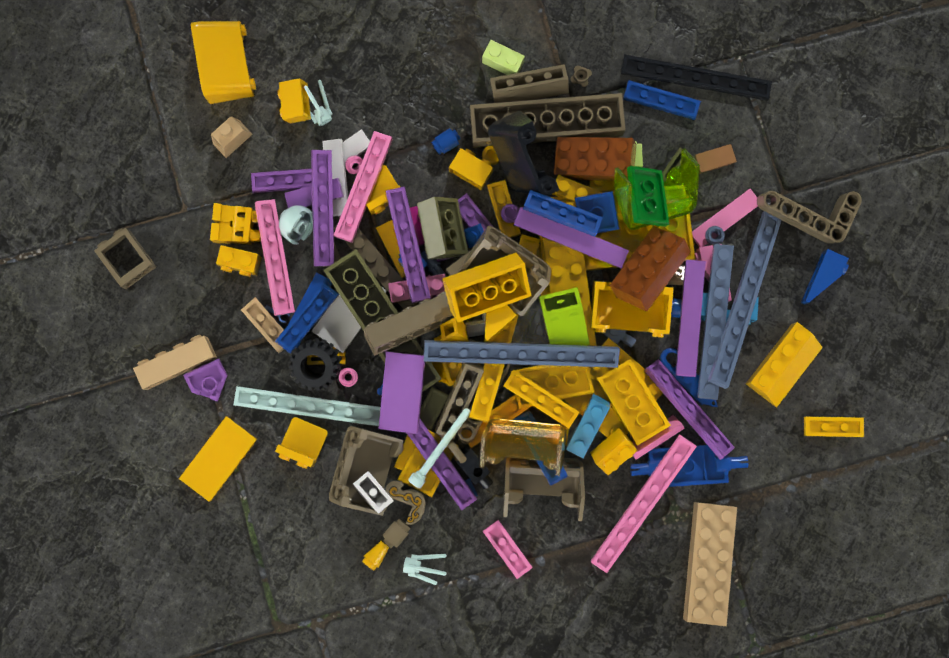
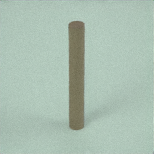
(455, 450)

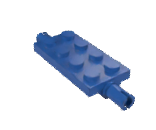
(699, 469)

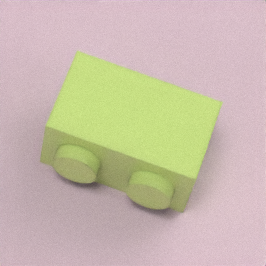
(502, 58)

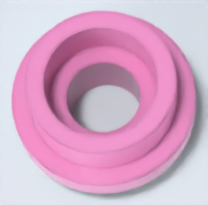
(349, 163)
(344, 372)

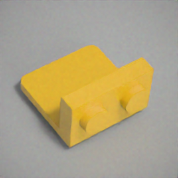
(378, 198)
(302, 443)

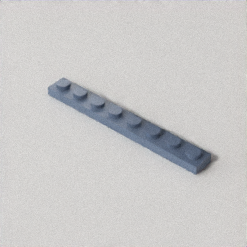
(715, 316)

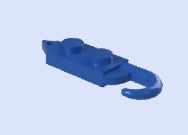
(690, 384)

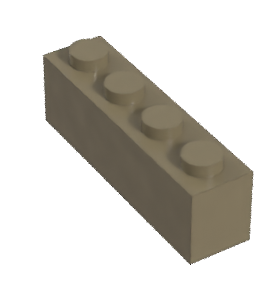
(530, 85)
(460, 396)

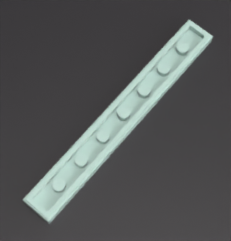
(307, 406)

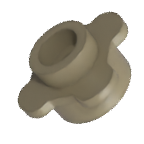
(578, 70)

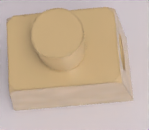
(230, 136)

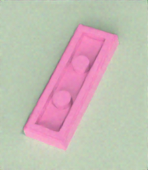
(651, 443)
(507, 549)

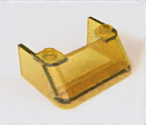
(523, 441)

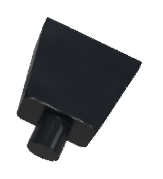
(470, 464)

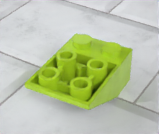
(564, 318)

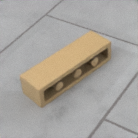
(175, 362)

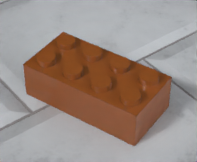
(593, 157)
(650, 268)

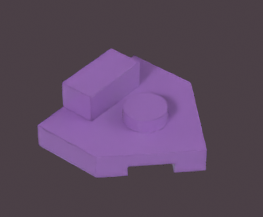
(207, 379)

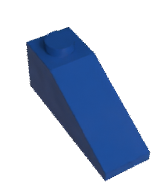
(828, 269)

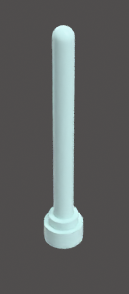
(418, 478)

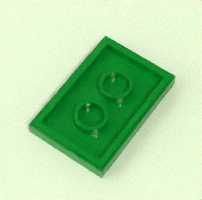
(648, 196)

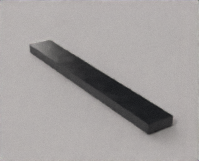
(696, 77)

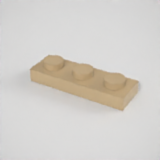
(263, 322)

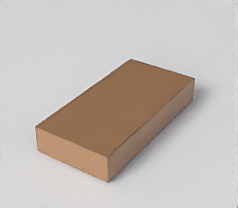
(715, 158)

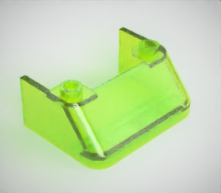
(680, 190)

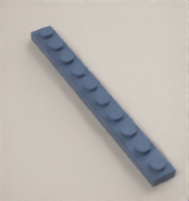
(744, 301)
(520, 353)

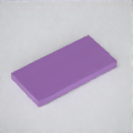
(402, 392)

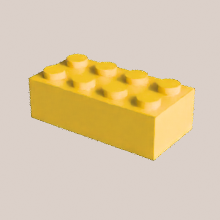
(487, 287)

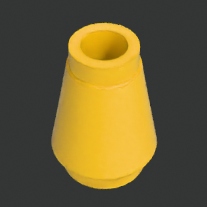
(375, 556)

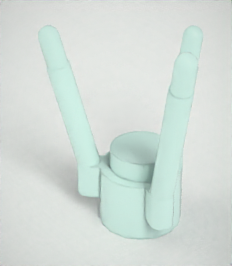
(321, 115)
(413, 567)

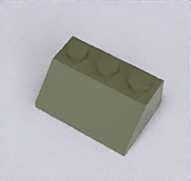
(442, 228)

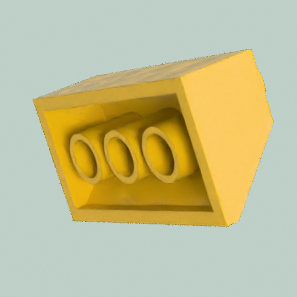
(785, 364)

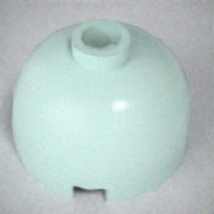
(296, 223)

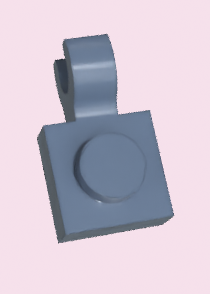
(617, 335)

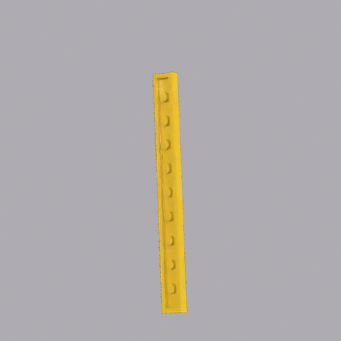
(492, 373)

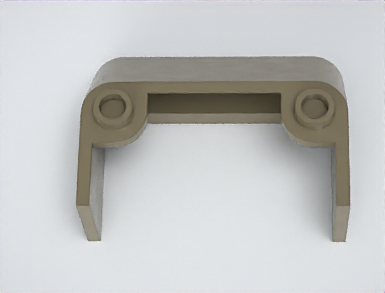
(526, 477)

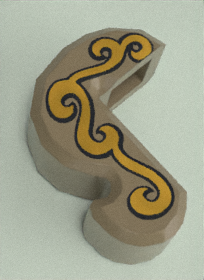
(411, 496)

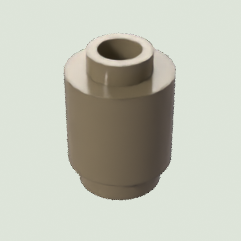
(396, 533)

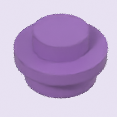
(509, 213)

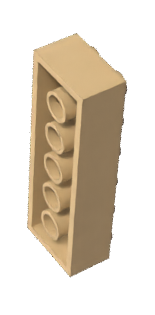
(710, 564)

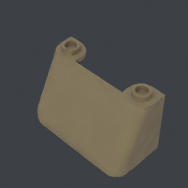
(495, 245)
(361, 453)

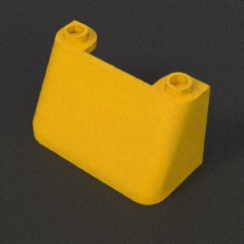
(222, 60)
(614, 313)

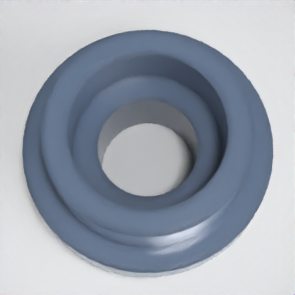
(720, 233)

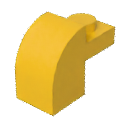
(453, 331)

